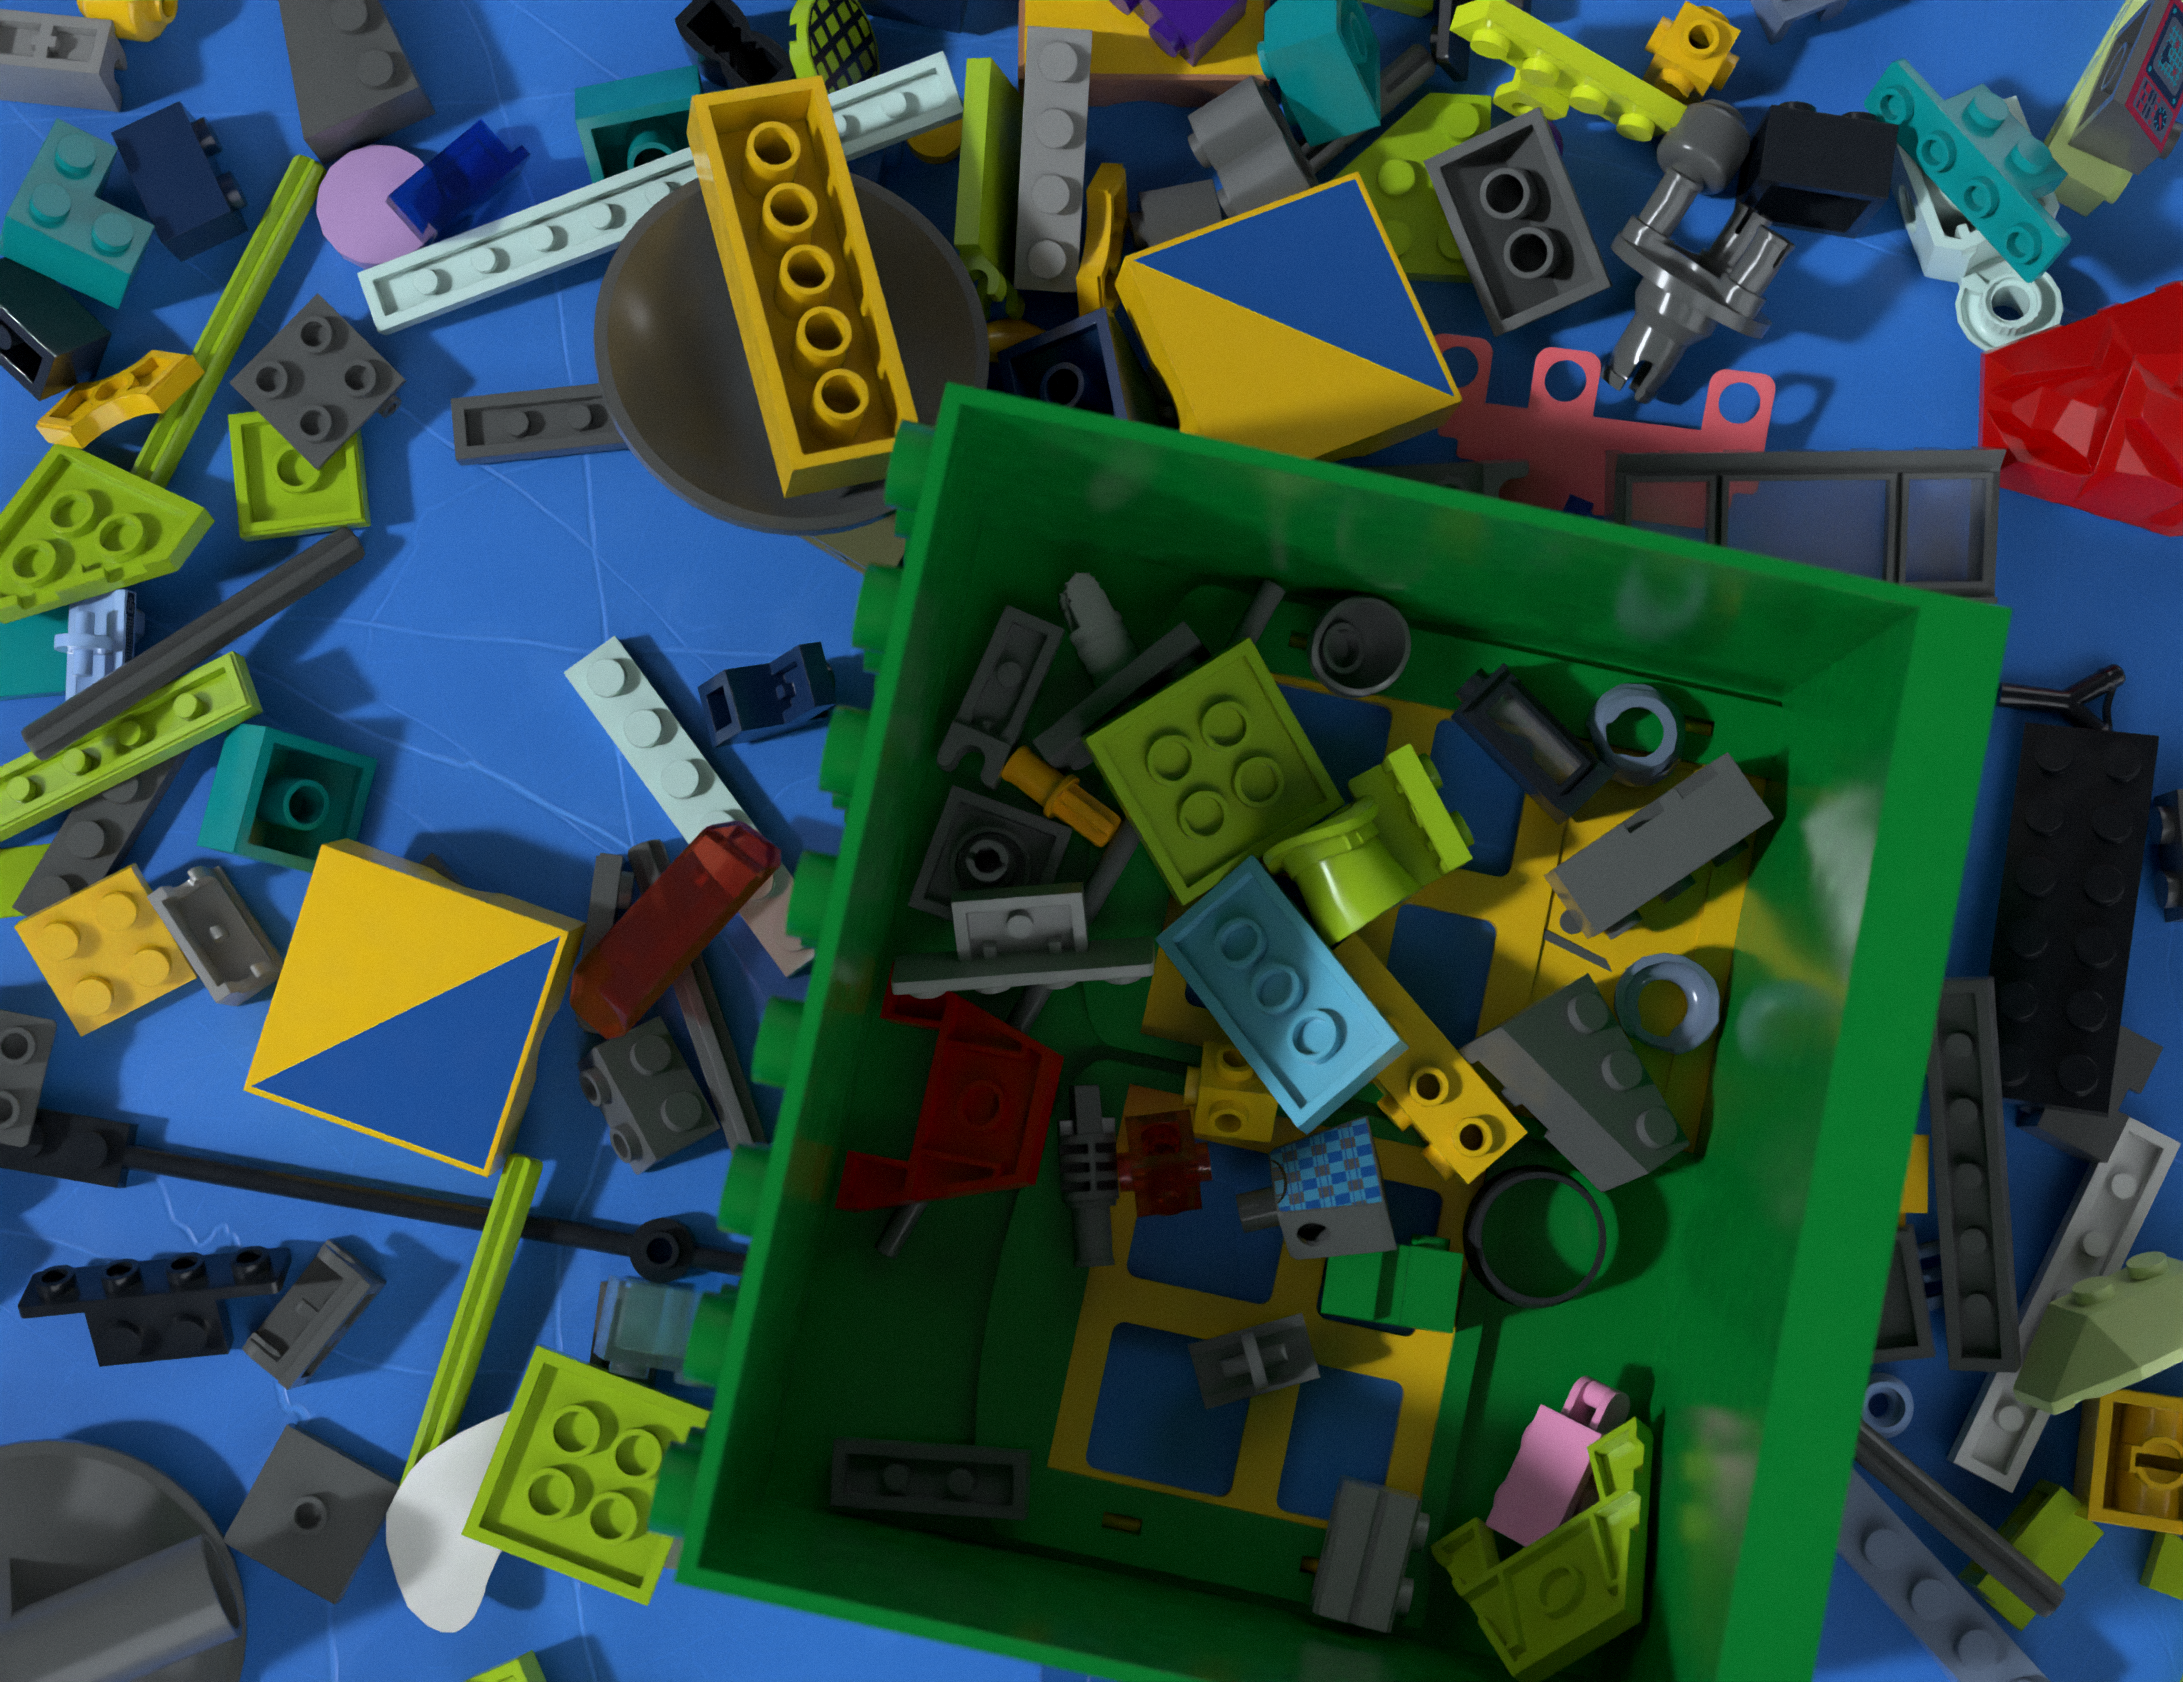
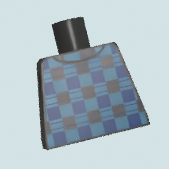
(1324, 1195)

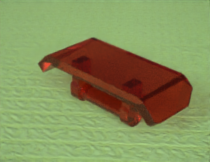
(670, 925)

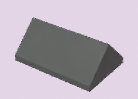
(1518, 223)

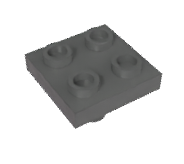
(986, 847)

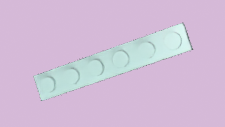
(680, 779)

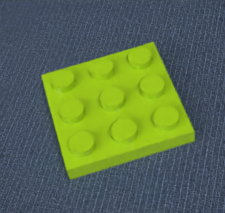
(1212, 770)
(581, 1474)

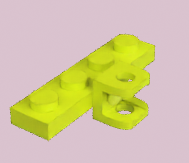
(1561, 72)

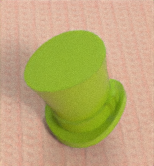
(1343, 870)

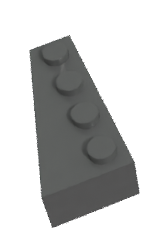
(349, 74)

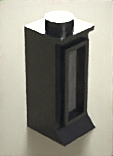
(1529, 742)

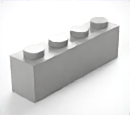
(1052, 158)

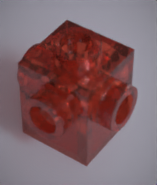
(1163, 1163)

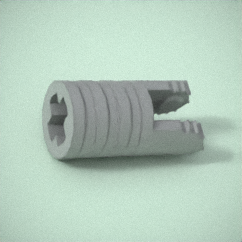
(1096, 629)

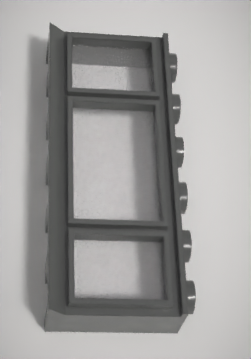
(1860, 511)

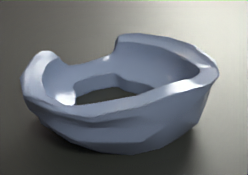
(1638, 770)
(1693, 980)

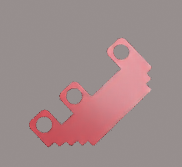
(1566, 441)

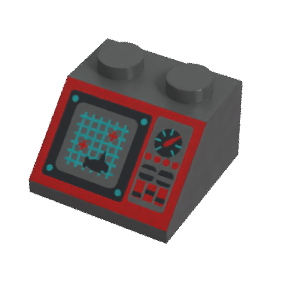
(2137, 91)

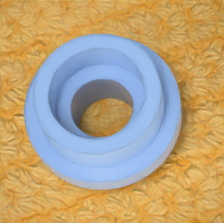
(1899, 1405)

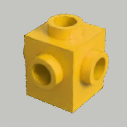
(1691, 53)
(1229, 1096)

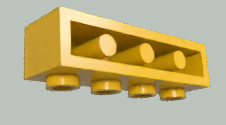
(1431, 1081)

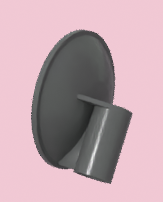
(682, 378)
(111, 1572)

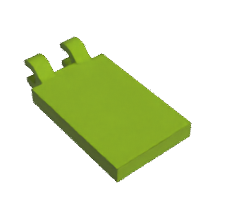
(990, 184)

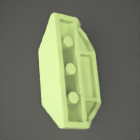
(2106, 1335)

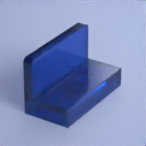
(456, 183)

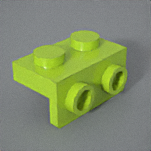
(1413, 817)

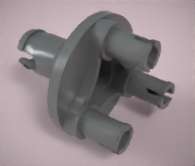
(1686, 290)

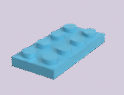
(1281, 994)

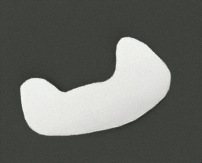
(432, 1562)

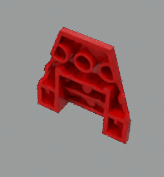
(2094, 412)

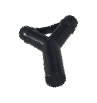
(2067, 702)

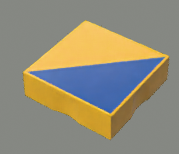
(1291, 329)
(413, 1006)

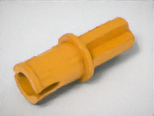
(1061, 796)

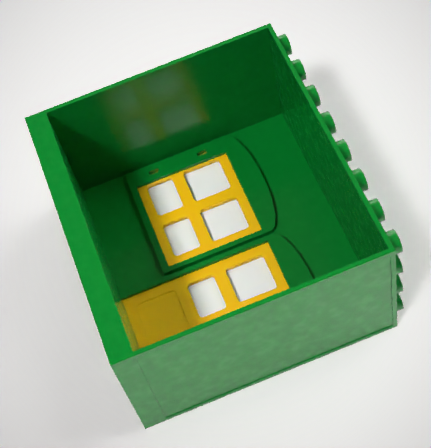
(1730, 1275)

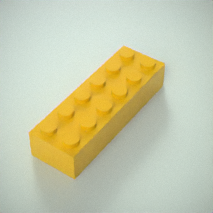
(801, 282)

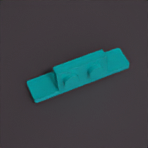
(1979, 162)

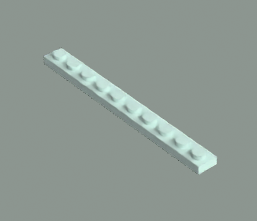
(601, 214)

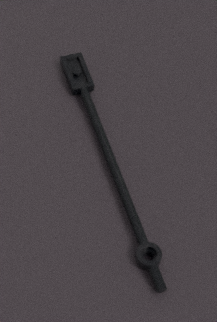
(105, 1151)

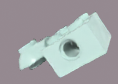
(1958, 253)

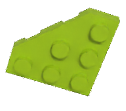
(1403, 189)
(88, 531)

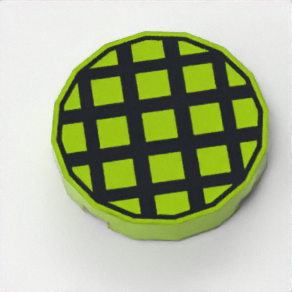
(833, 42)

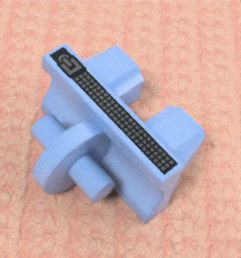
(99, 637)

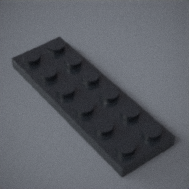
(2069, 913)

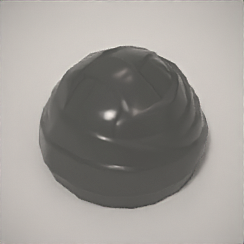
(1358, 645)

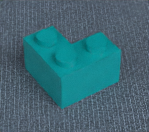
(65, 227)

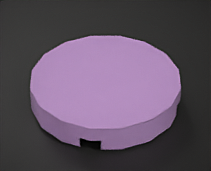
(355, 207)

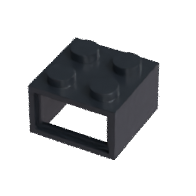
(1818, 169)

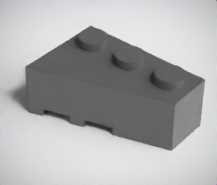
(1659, 849)
(1583, 1084)

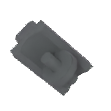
(1254, 1361)

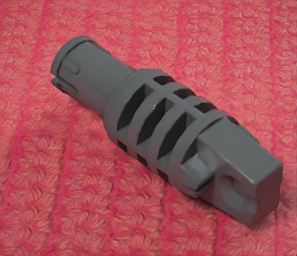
(1088, 1175)

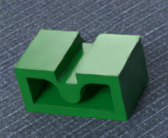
(1397, 1287)

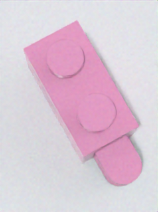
(1553, 1467)

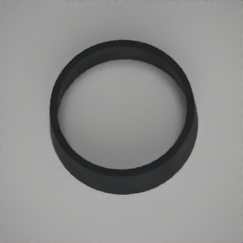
(1473, 1234)

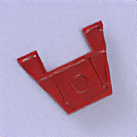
(979, 1112)

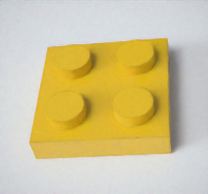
(105, 950)

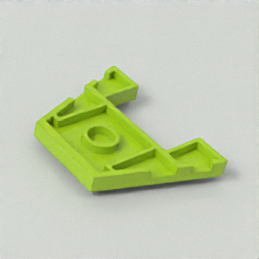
(1574, 1582)

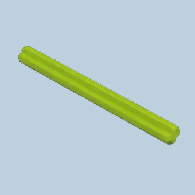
(232, 318)
(477, 1305)

